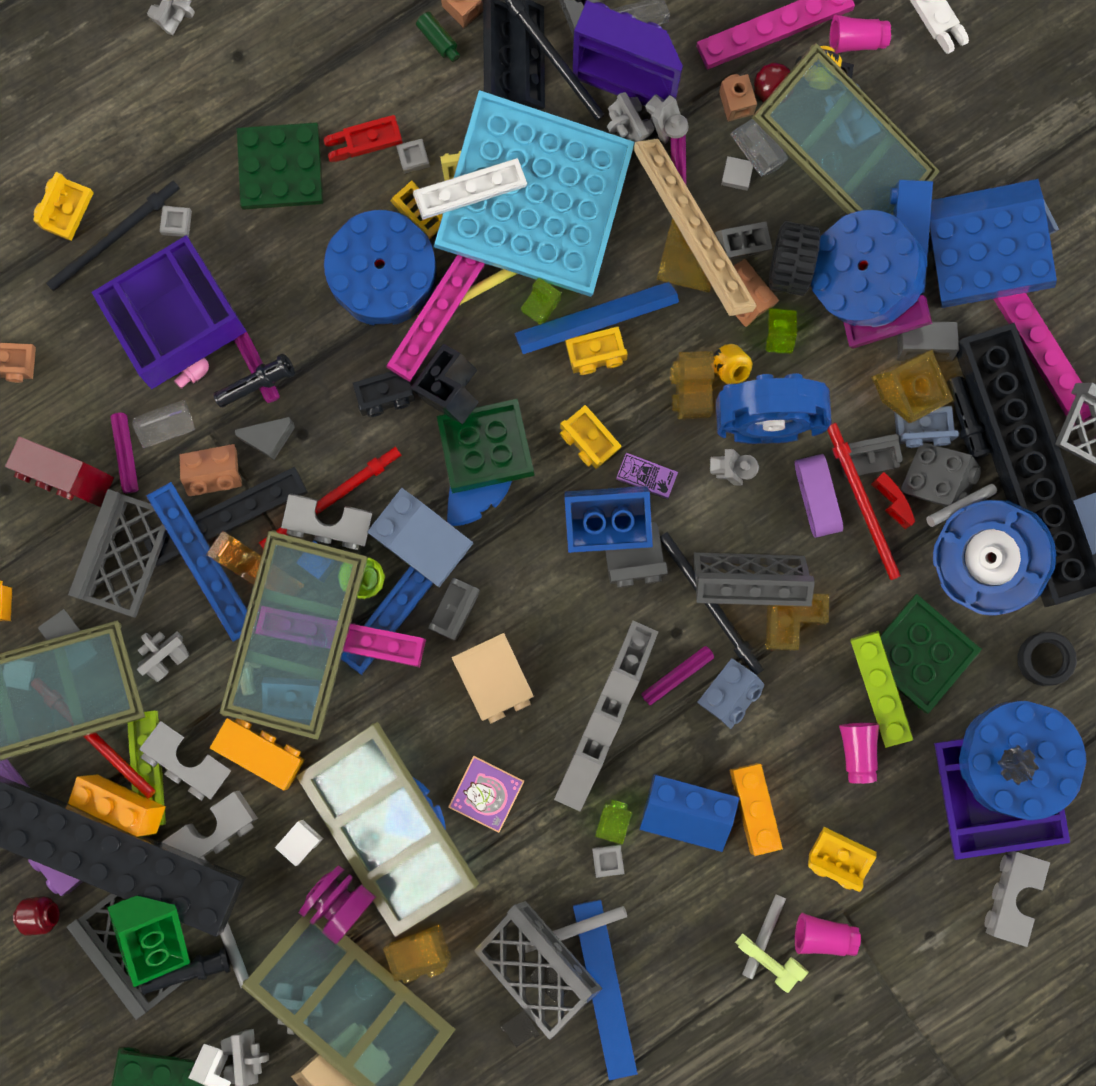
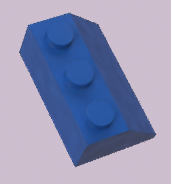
(608, 519)
(689, 813)

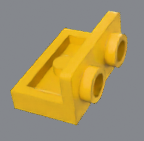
(62, 206)
(596, 350)
(589, 437)
(841, 859)

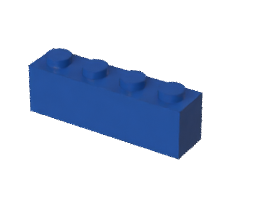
(913, 208)

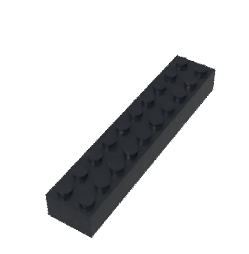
(1026, 453)
(115, 859)

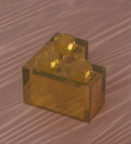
(693, 379)
(785, 622)
(418, 955)

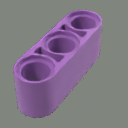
(818, 495)

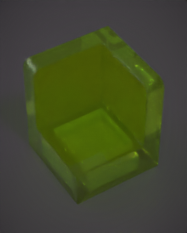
(541, 301)

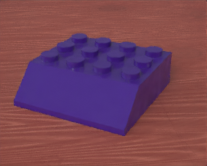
(624, 54)
(168, 312)
(984, 832)

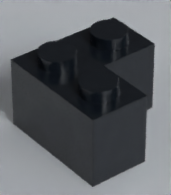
(444, 384)

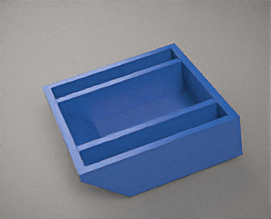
(991, 244)

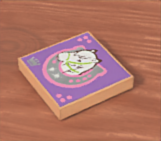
(486, 794)

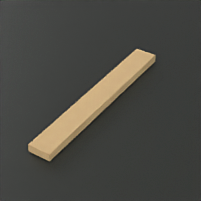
(694, 227)

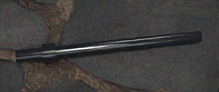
(518, 10)
(154, 202)
(742, 648)

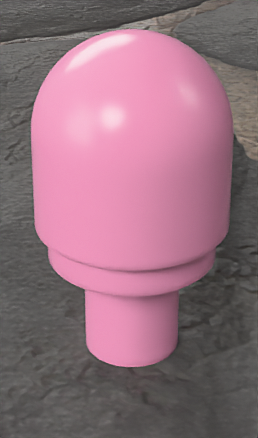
(192, 373)

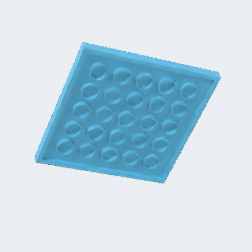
(563, 214)

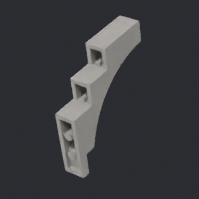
(606, 716)

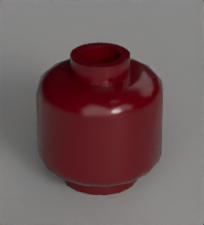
(36, 916)

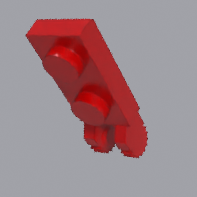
(364, 138)

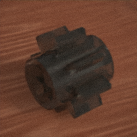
(1018, 765)

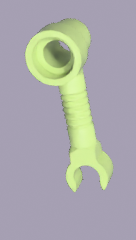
(787, 975)

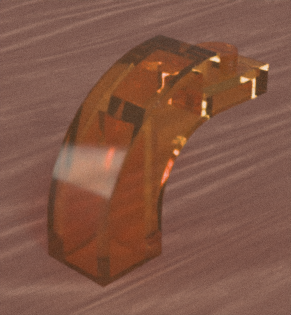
(235, 556)

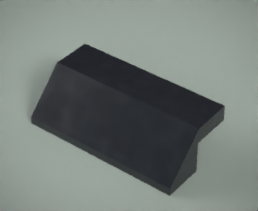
(511, 56)

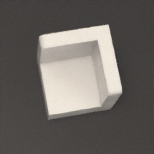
(299, 842)
(209, 1067)

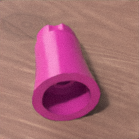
(858, 34)
(860, 751)
(825, 937)

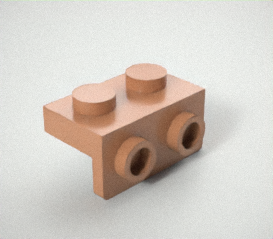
(758, 290)
(17, 361)
(210, 470)

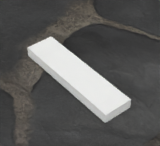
(470, 188)

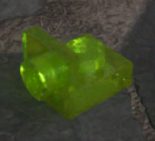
(781, 331)
(614, 822)

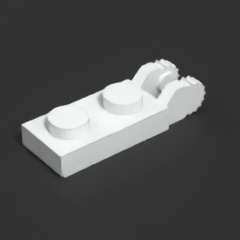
(939, 21)

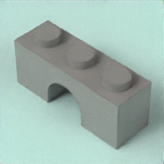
(301, 518)
(161, 749)
(232, 817)
(1017, 873)

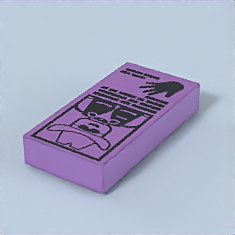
(641, 472)

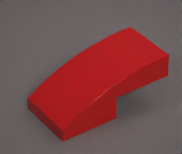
(899, 507)

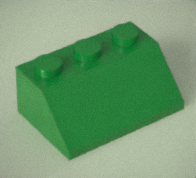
(148, 938)

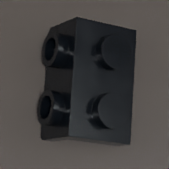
(383, 393)

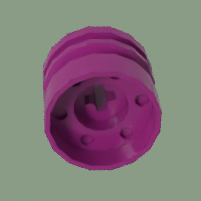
(336, 904)

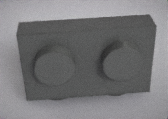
(941, 475)
(637, 563)

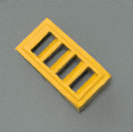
(398, 202)

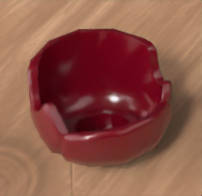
(769, 79)

